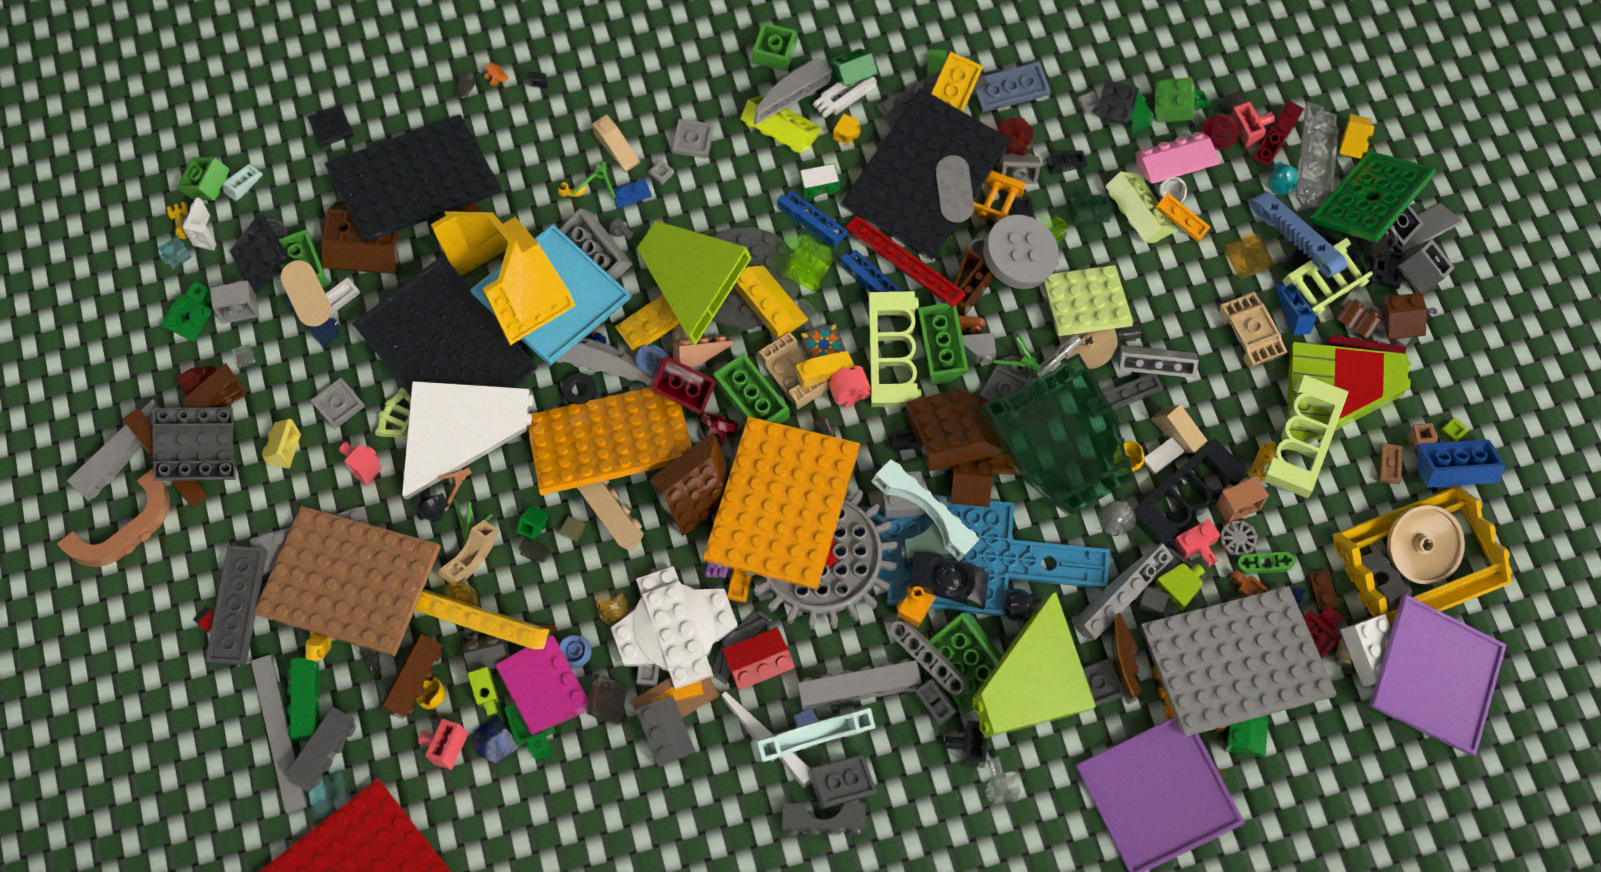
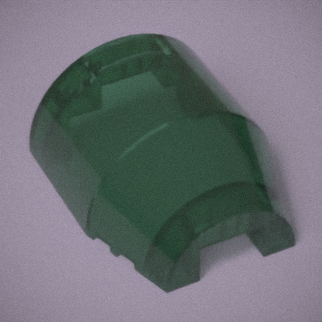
(1062, 437)

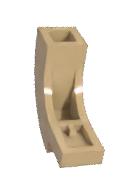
(472, 555)

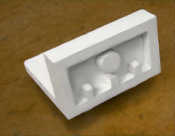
(196, 227)

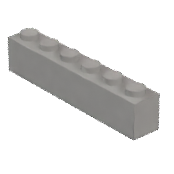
(859, 685)

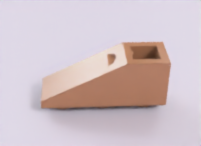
(704, 350)

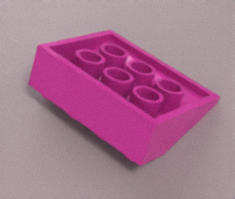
(543, 686)

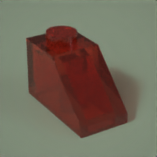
(194, 377)

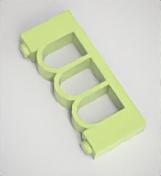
(892, 304)
(1290, 476)

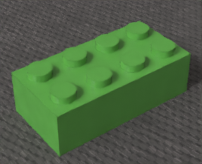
(750, 391)

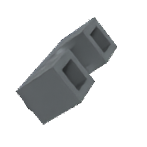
(1384, 573)

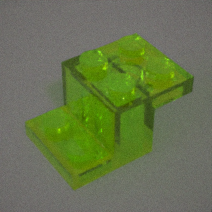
(808, 262)

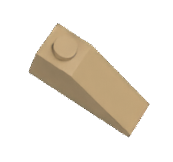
(615, 143)

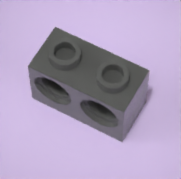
(937, 701)

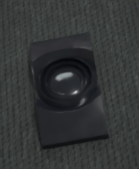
(949, 579)

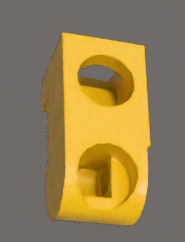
(317, 646)

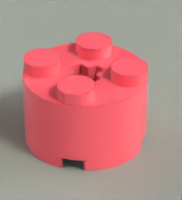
(849, 386)

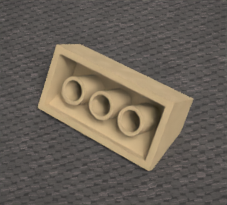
(613, 514)

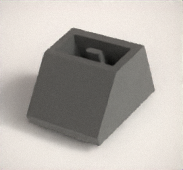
(1425, 266)
(483, 650)

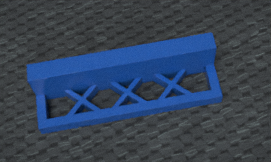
(809, 221)
(863, 277)

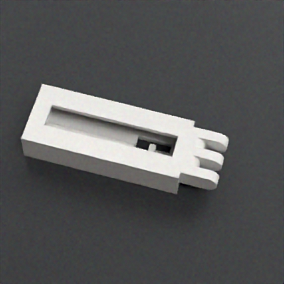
(847, 94)

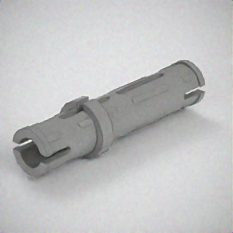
(1064, 350)

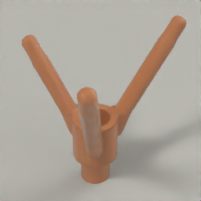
(457, 478)

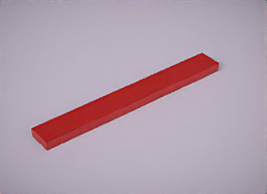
(905, 261)

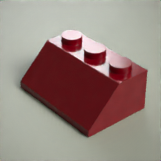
(682, 384)

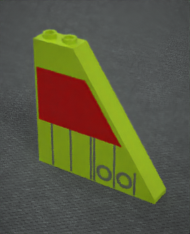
(1367, 375)

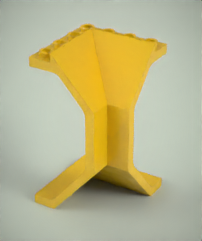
(527, 287)

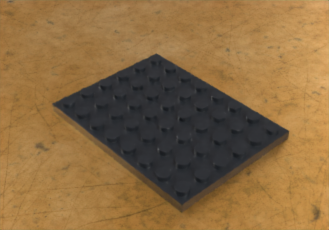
(412, 178)
(900, 180)
(442, 334)

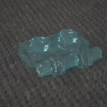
(321, 797)

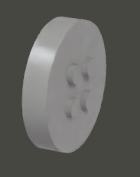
(1021, 251)

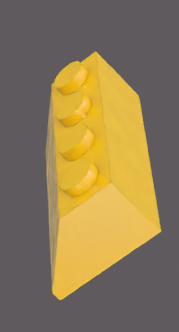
(769, 301)

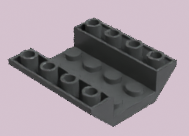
(193, 444)

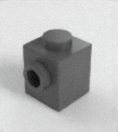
(1152, 601)

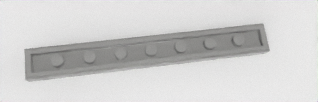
(276, 727)

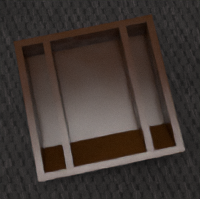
(951, 429)
(692, 485)

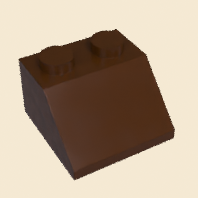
(1404, 316)
(972, 484)

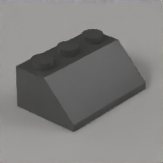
(665, 731)

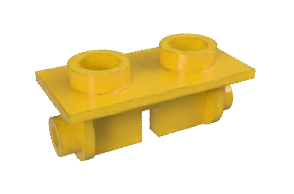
(1263, 456)

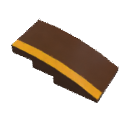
(1123, 654)

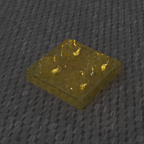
(1249, 256)

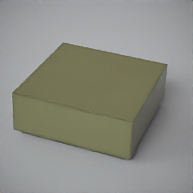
(572, 529)

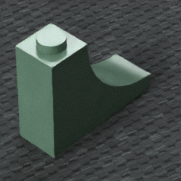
(928, 541)

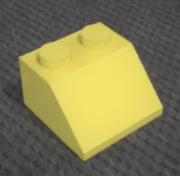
(281, 444)

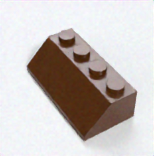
(411, 677)

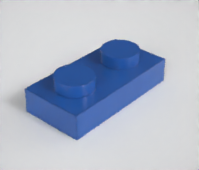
(632, 193)

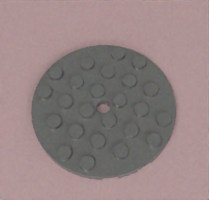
(764, 250)

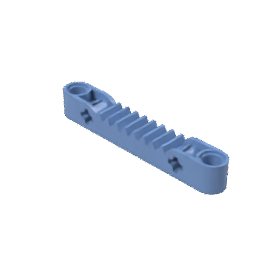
(1276, 214)

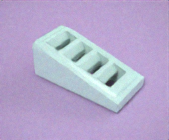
(236, 191)

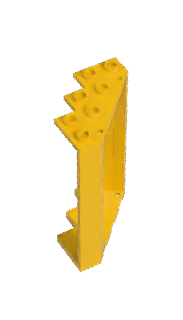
(1441, 598)

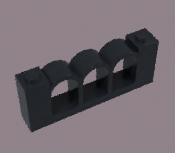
(1219, 461)

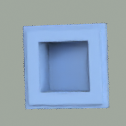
(805, 718)

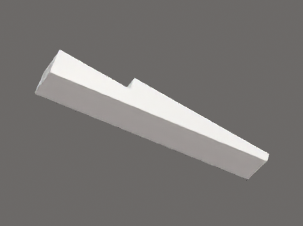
(758, 731)

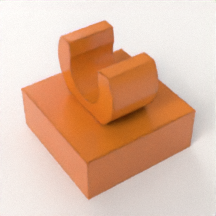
(496, 73)

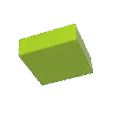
(1454, 430)

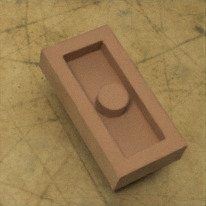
(1391, 464)

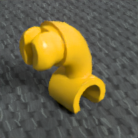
(567, 191)

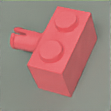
(1250, 124)
(361, 462)
(1198, 541)
(445, 744)

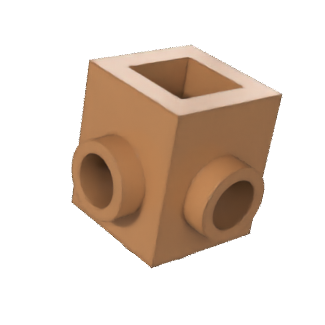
(1422, 434)

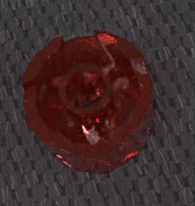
(1020, 133)

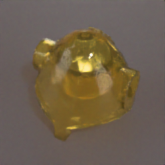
(613, 609)

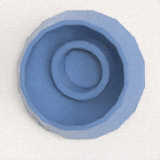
(576, 650)

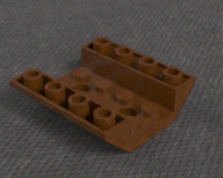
(347, 250)

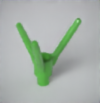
(600, 172)
(1027, 360)
(466, 528)

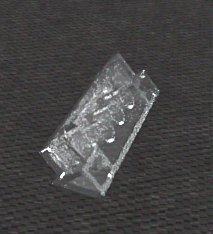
(1316, 156)

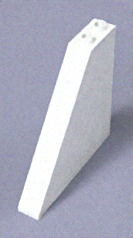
(457, 426)

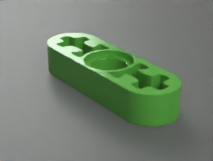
(1280, 567)

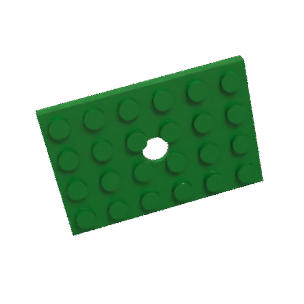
(1376, 173)

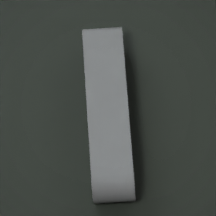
(938, 661)

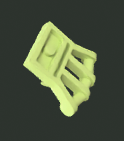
(385, 416)

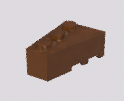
(973, 279)
(216, 391)

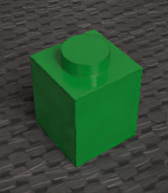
(532, 522)

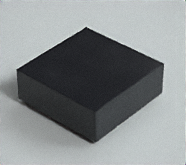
(537, 79)
(1022, 206)

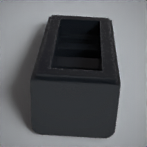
(1056, 166)

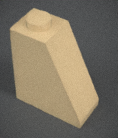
(1178, 424)

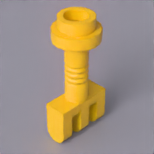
(178, 214)

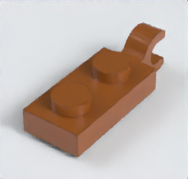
(1248, 586)

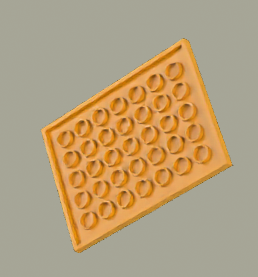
(606, 439)
(782, 503)

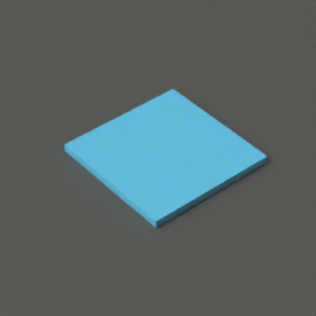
(591, 289)

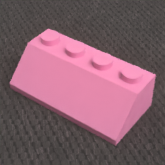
(1176, 157)

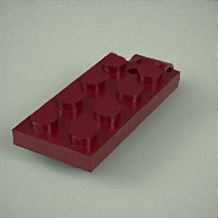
(1326, 623)

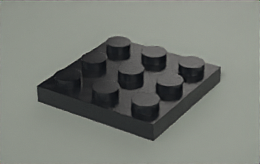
(258, 253)
(1299, 259)

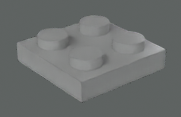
(693, 138)
(337, 403)

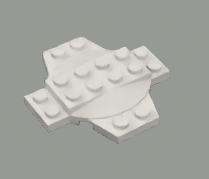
(674, 627)

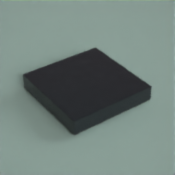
(330, 126)

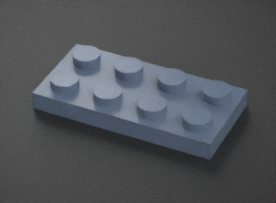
(1013, 87)

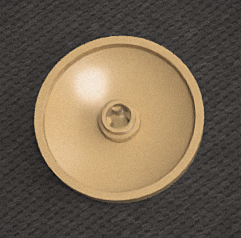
(1425, 544)

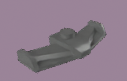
(747, 629)

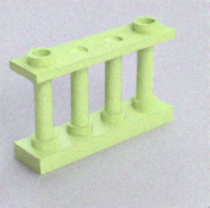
(1297, 276)

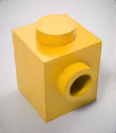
(846, 130)

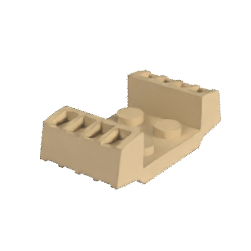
(1254, 329)
(780, 362)

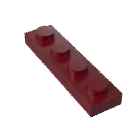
(1340, 341)

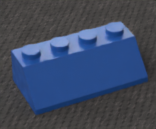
(1459, 463)

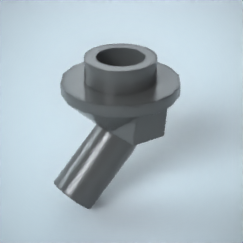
(619, 228)

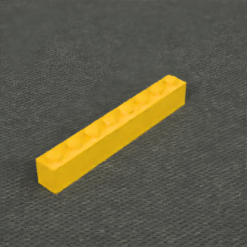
(482, 620)

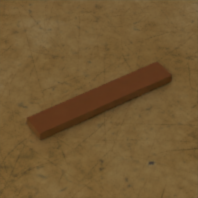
(142, 429)

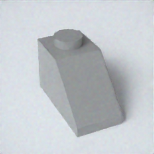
(980, 347)

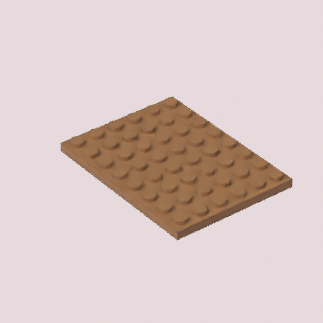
(347, 580)

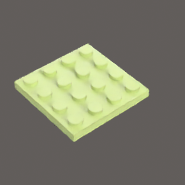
(1087, 300)

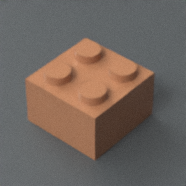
(1241, 499)

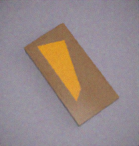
(687, 698)

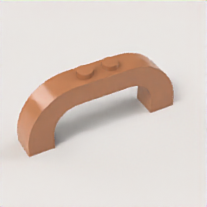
(130, 535)

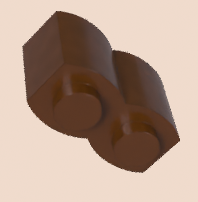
(1359, 318)

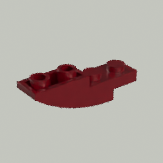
(1278, 134)

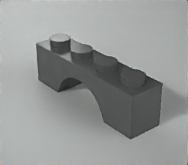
(797, 819)

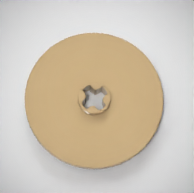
(1099, 352)

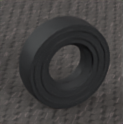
(579, 378)

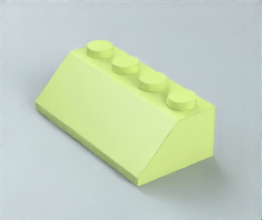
(1139, 206)

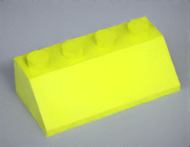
(785, 126)

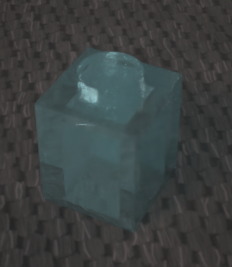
(174, 253)

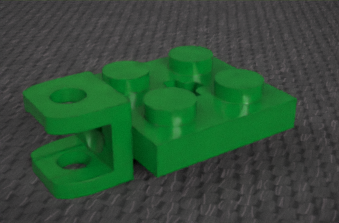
(195, 305)
(522, 734)

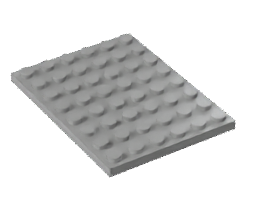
(1237, 661)

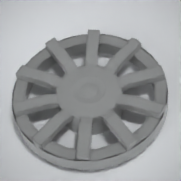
(1238, 538)

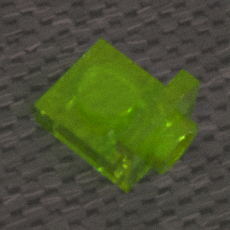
(1059, 228)

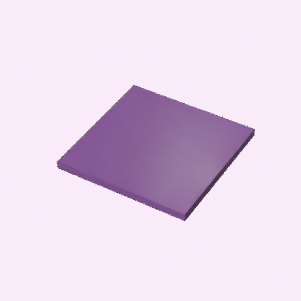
(1438, 675)
(1159, 795)

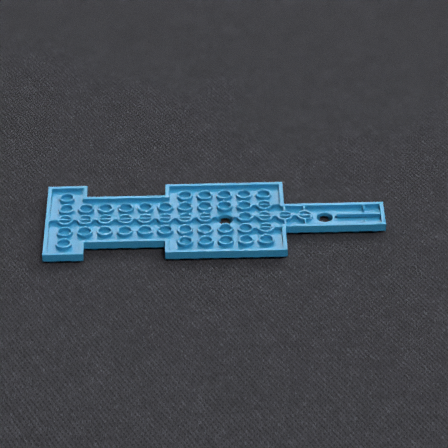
(993, 553)

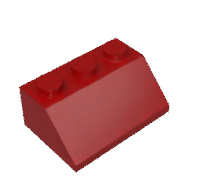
(758, 658)

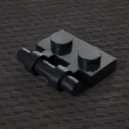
(1390, 275)

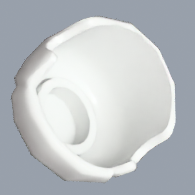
(1175, 187)

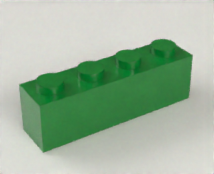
(305, 699)

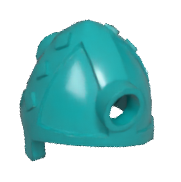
(1283, 178)

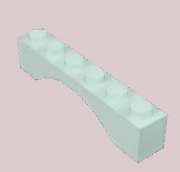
(896, 482)
(811, 734)

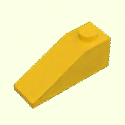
(821, 368)

